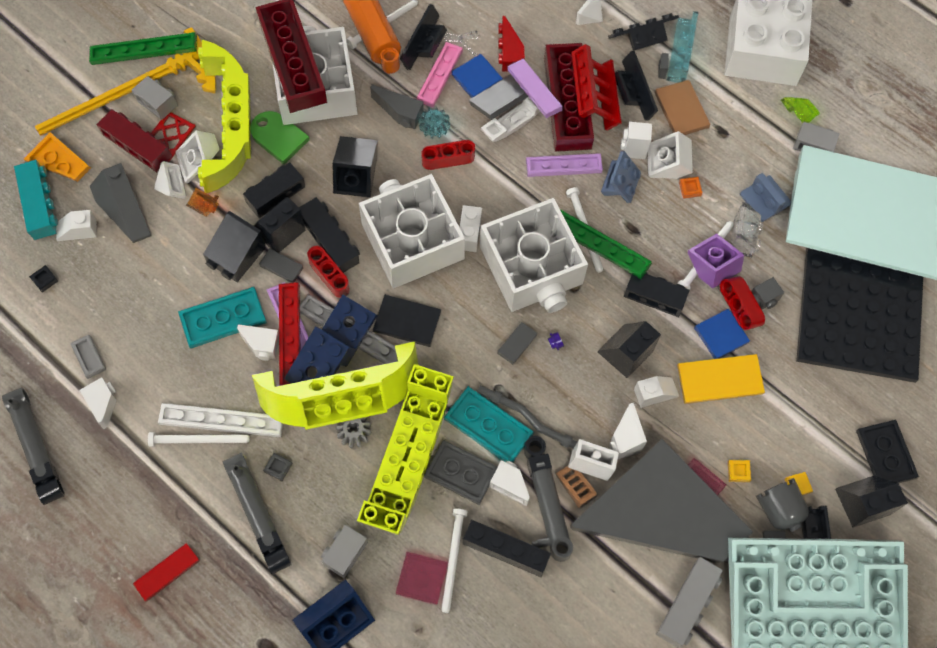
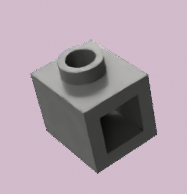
(768, 293)

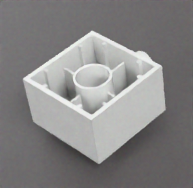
(769, 40)
(334, 67)
(412, 229)
(533, 256)

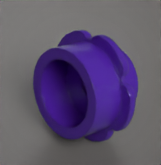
(555, 341)

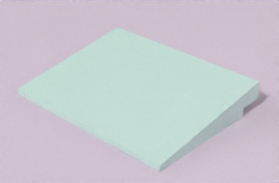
(864, 211)
(818, 593)

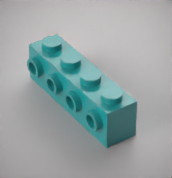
(35, 199)

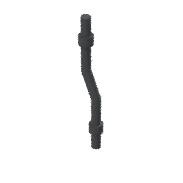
(497, 397)

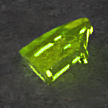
(802, 107)

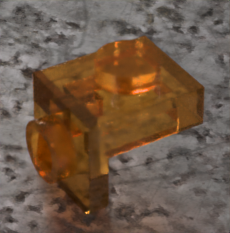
(202, 202)

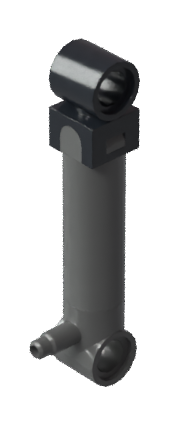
(41, 469)
(257, 513)
(553, 518)

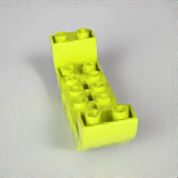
(235, 117)
(338, 396)
(408, 451)

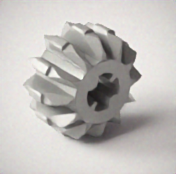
(354, 437)

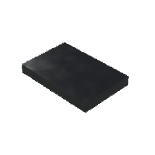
(407, 320)
(887, 452)

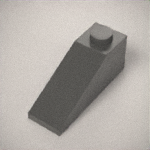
(400, 107)

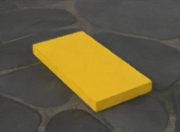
(720, 379)

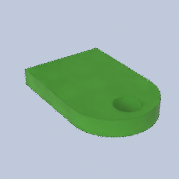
(277, 139)

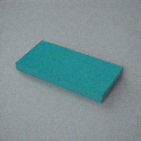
(221, 317)
(488, 425)

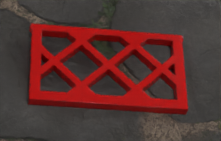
(182, 137)

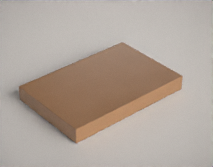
(682, 108)

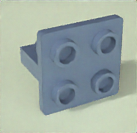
(621, 178)
(765, 197)

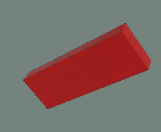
(166, 572)

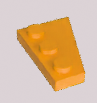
(58, 158)

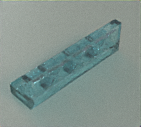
(682, 48)

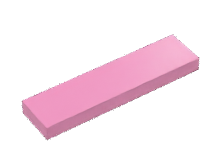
(439, 74)

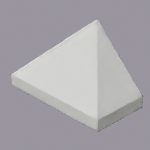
(589, 13)
(170, 180)

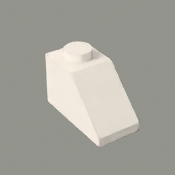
(77, 226)
(261, 341)
(655, 390)
(100, 400)
(510, 482)

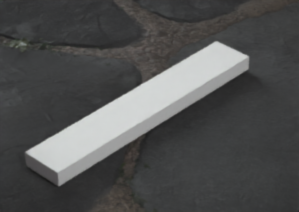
(219, 420)

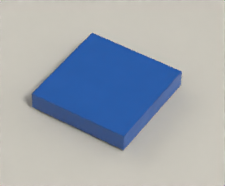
(476, 75)
(721, 334)

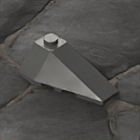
(116, 197)

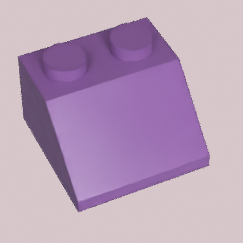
(716, 260)

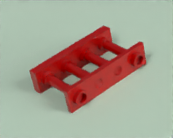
(586, 90)

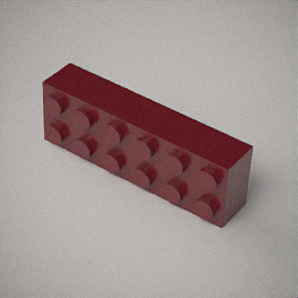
(291, 55)
(568, 128)

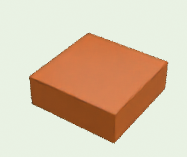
(690, 187)

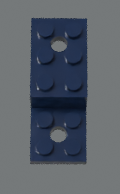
(334, 343)

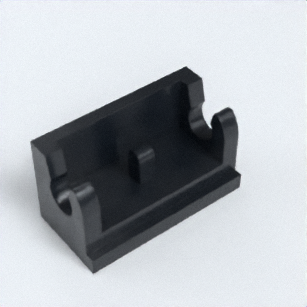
(816, 524)

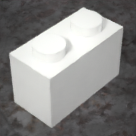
(636, 139)
(470, 226)
(593, 460)

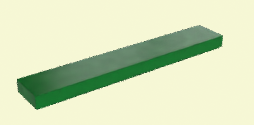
(143, 48)
(607, 247)

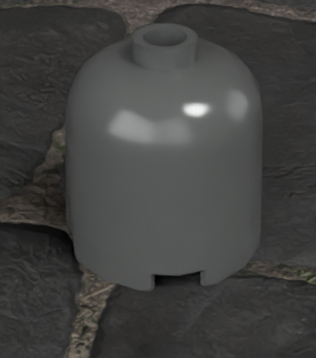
(784, 506)

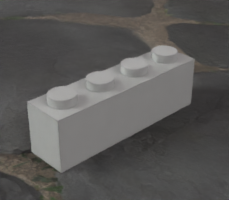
(690, 602)

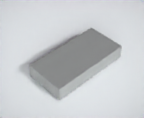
(88, 356)

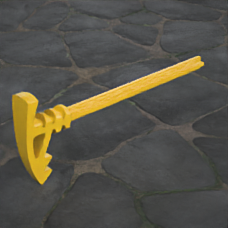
(171, 66)

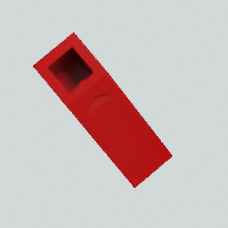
(511, 45)

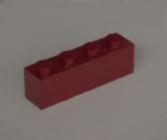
(134, 140)

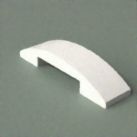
(511, 122)

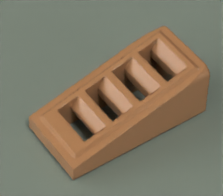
(591, 493)

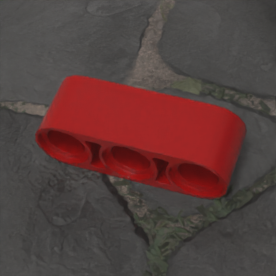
(439, 152)
(326, 263)
(742, 303)

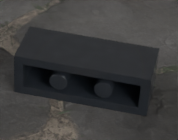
(274, 189)
(657, 293)

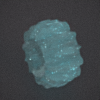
(434, 123)

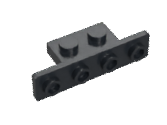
(646, 35)
(424, 39)
(634, 86)

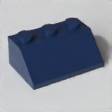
(334, 618)

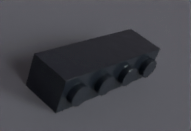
(328, 235)
(506, 548)

